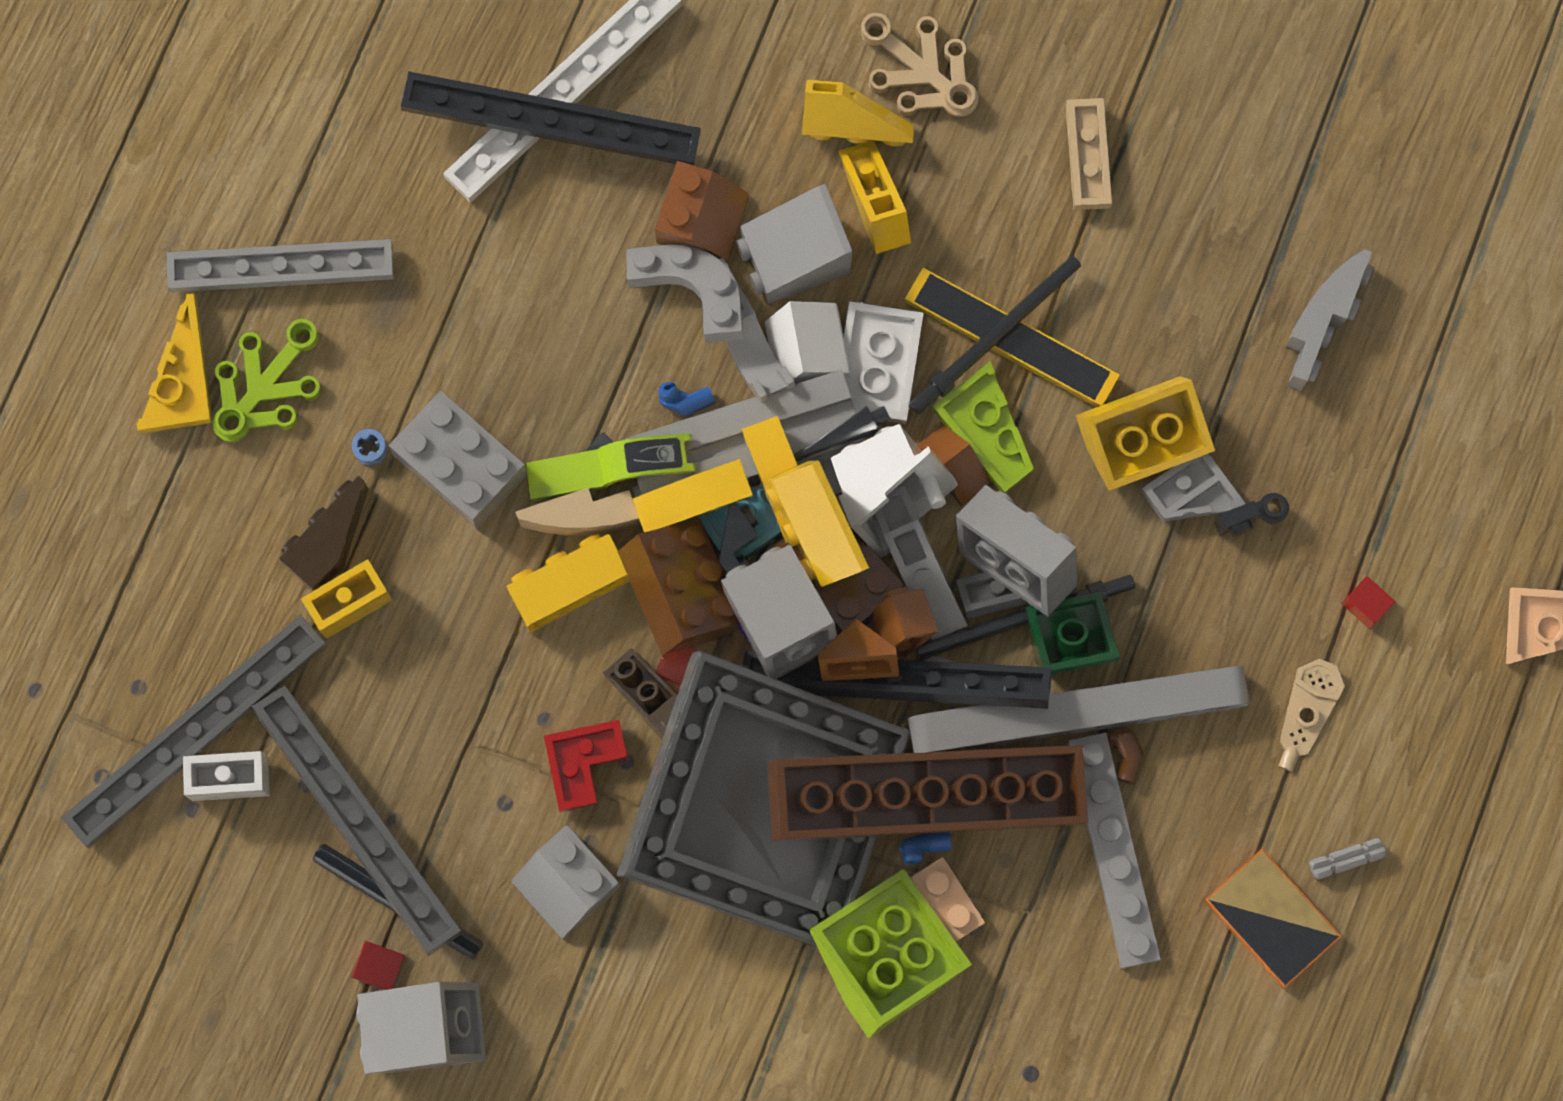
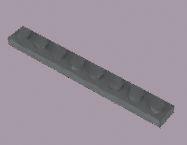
(193, 731)
(356, 821)

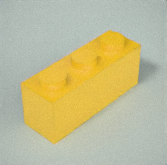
(567, 581)

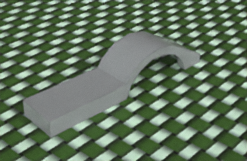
(754, 356)

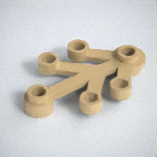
(923, 70)

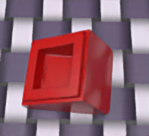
(1368, 602)
(378, 966)

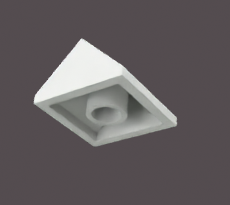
(808, 339)

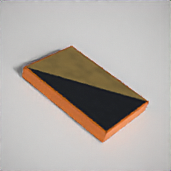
(1272, 918)

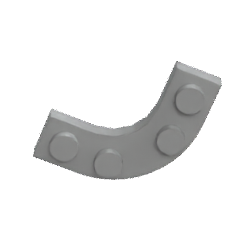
(697, 272)

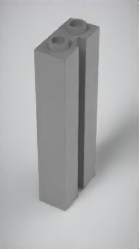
(804, 413)

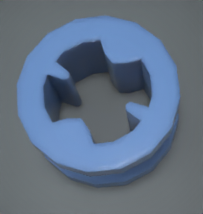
(366, 436)

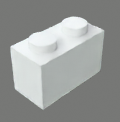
(226, 776)

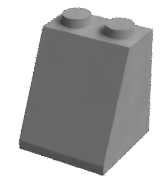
(796, 246)
(779, 611)
(421, 1027)

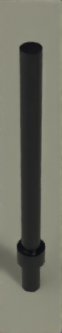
(944, 381)
(1014, 620)

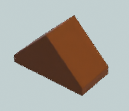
(959, 460)
(858, 655)

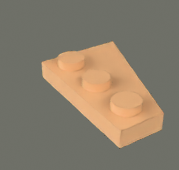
(1534, 623)

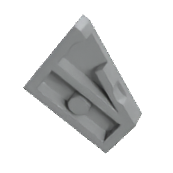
(1191, 491)

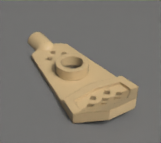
(1310, 697)

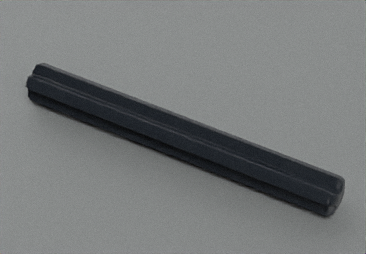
(360, 879)

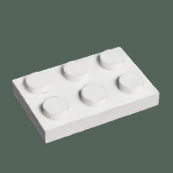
(882, 357)

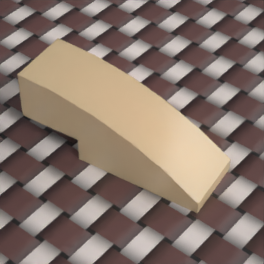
(580, 516)

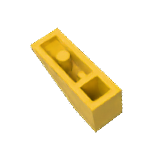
(876, 197)

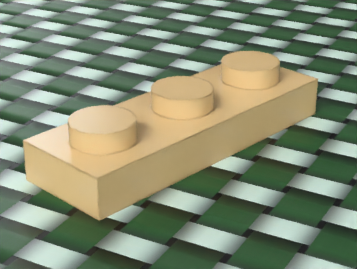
(1088, 154)

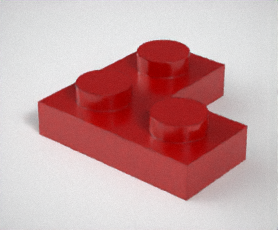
(573, 754)

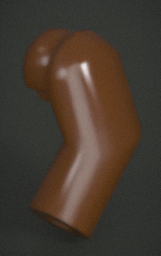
(1130, 750)

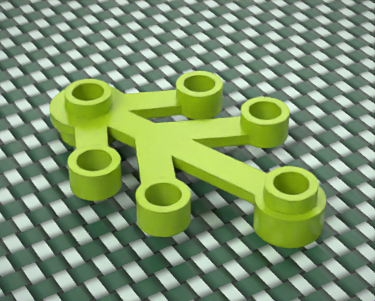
(262, 385)

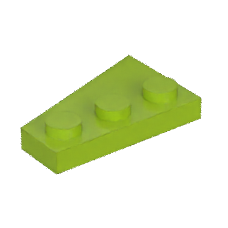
(982, 418)

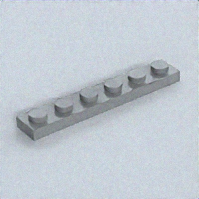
(280, 265)
(1116, 856)

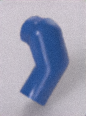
(682, 402)
(923, 843)

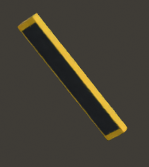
(1021, 345)

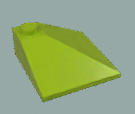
(888, 952)

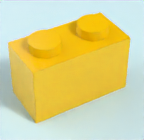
(346, 599)

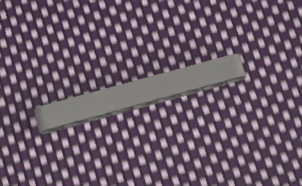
(1082, 711)

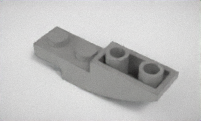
(1329, 306)
(918, 561)

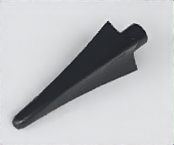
(858, 426)

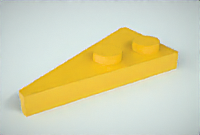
(181, 388)

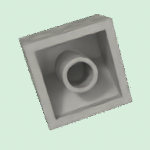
(565, 882)

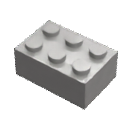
(458, 459)
(1017, 549)

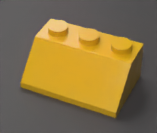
(1146, 432)
(816, 523)

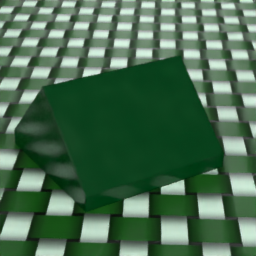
(1073, 634)

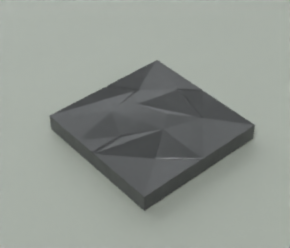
(708, 803)

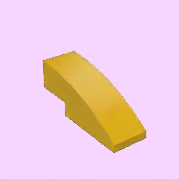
(770, 455)
(693, 496)

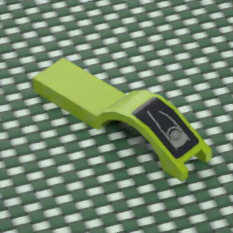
(608, 465)

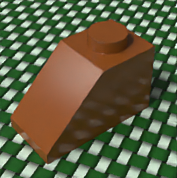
(904, 620)

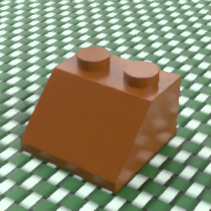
(701, 211)

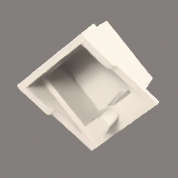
(879, 466)

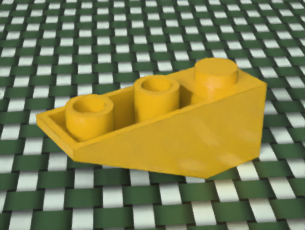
(843, 112)

